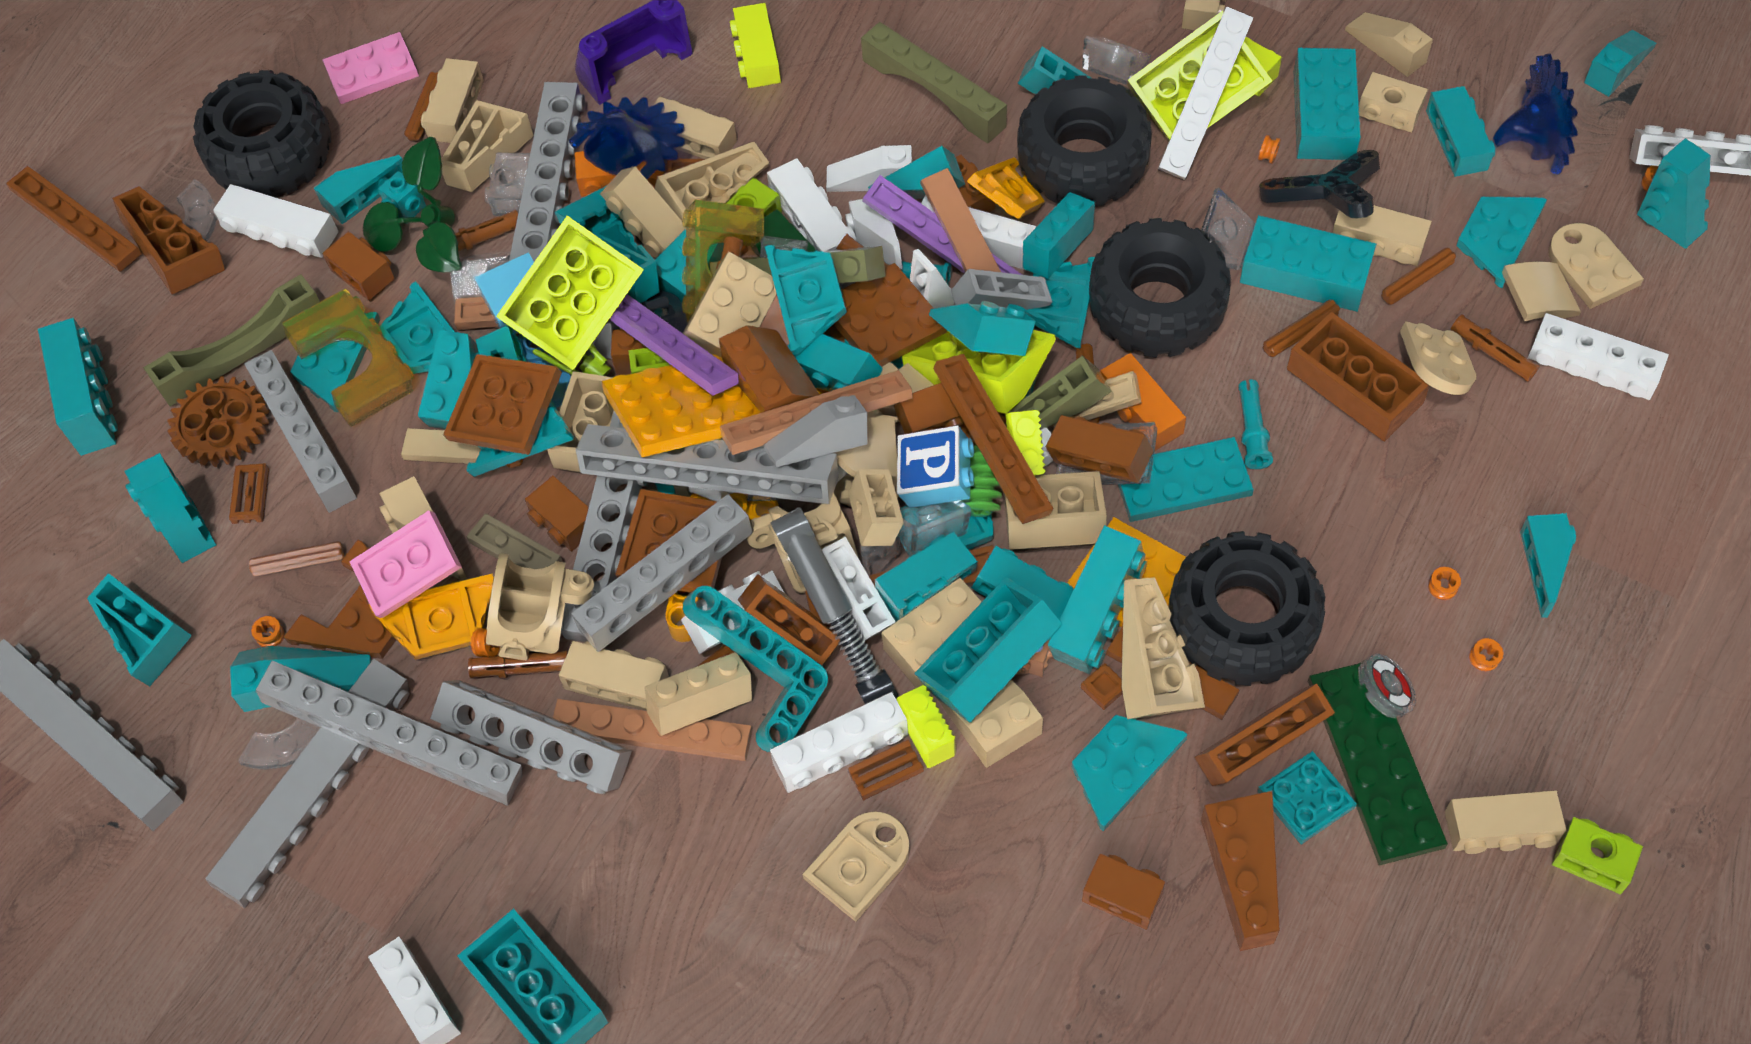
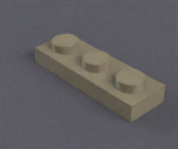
(499, 538)

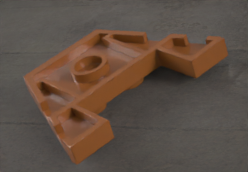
(353, 628)

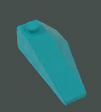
(331, 667)

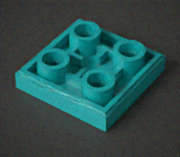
(1308, 797)

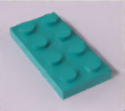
(1189, 480)

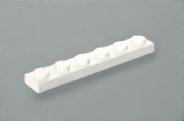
(1205, 93)

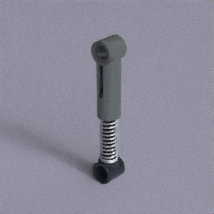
(831, 602)

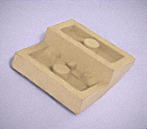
(1540, 290)

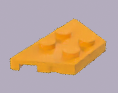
(1007, 188)
(441, 617)

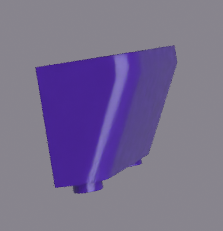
(652, 27)

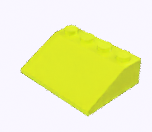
(1169, 79)
(570, 293)
(1003, 376)

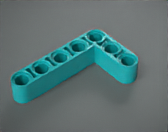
(764, 659)

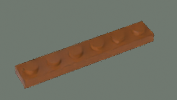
(74, 219)
(993, 439)

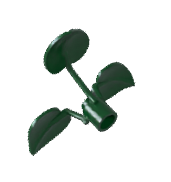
(439, 245)

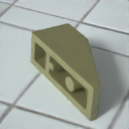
(1066, 393)

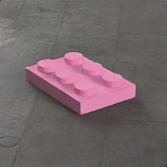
(370, 68)
(405, 564)

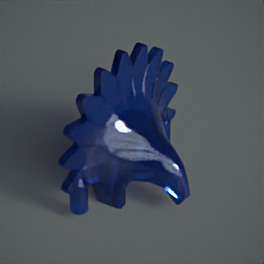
(1544, 116)
(629, 136)

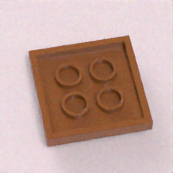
(887, 316)
(502, 404)
(654, 522)

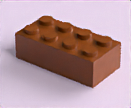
(1357, 376)

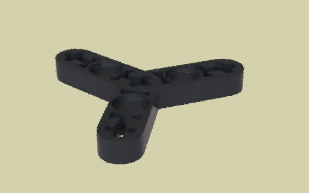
(1336, 186)

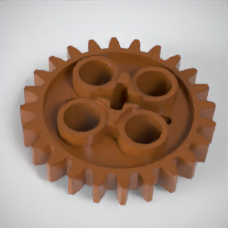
(218, 421)

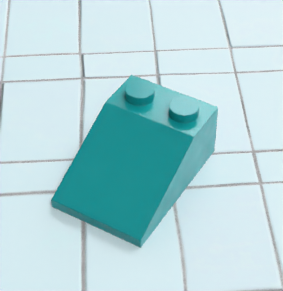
(988, 326)

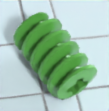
(983, 489)

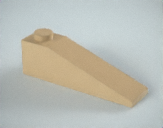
(711, 179)
(1153, 662)

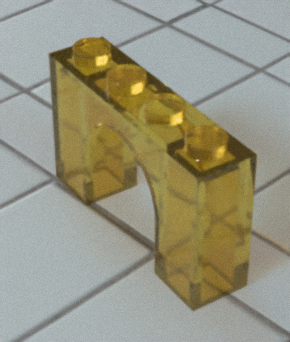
(708, 225)
(341, 319)

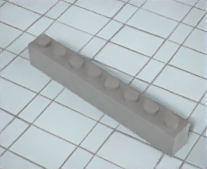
(85, 739)
(300, 796)

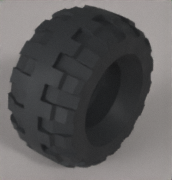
(1084, 111)
(270, 161)
(1167, 255)
(1240, 648)

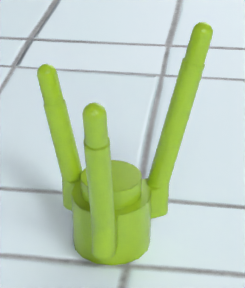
(591, 364)

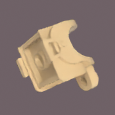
(877, 454)
(826, 522)
(530, 606)

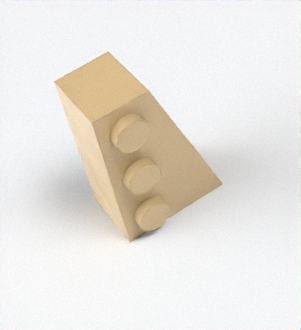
(477, 141)

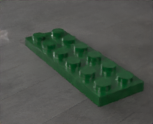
(1378, 771)

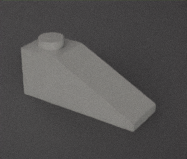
(1001, 289)
(823, 431)

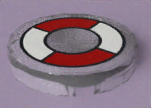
(1387, 686)

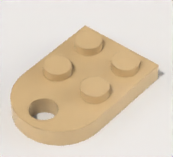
(1593, 265)
(1439, 358)
(858, 864)

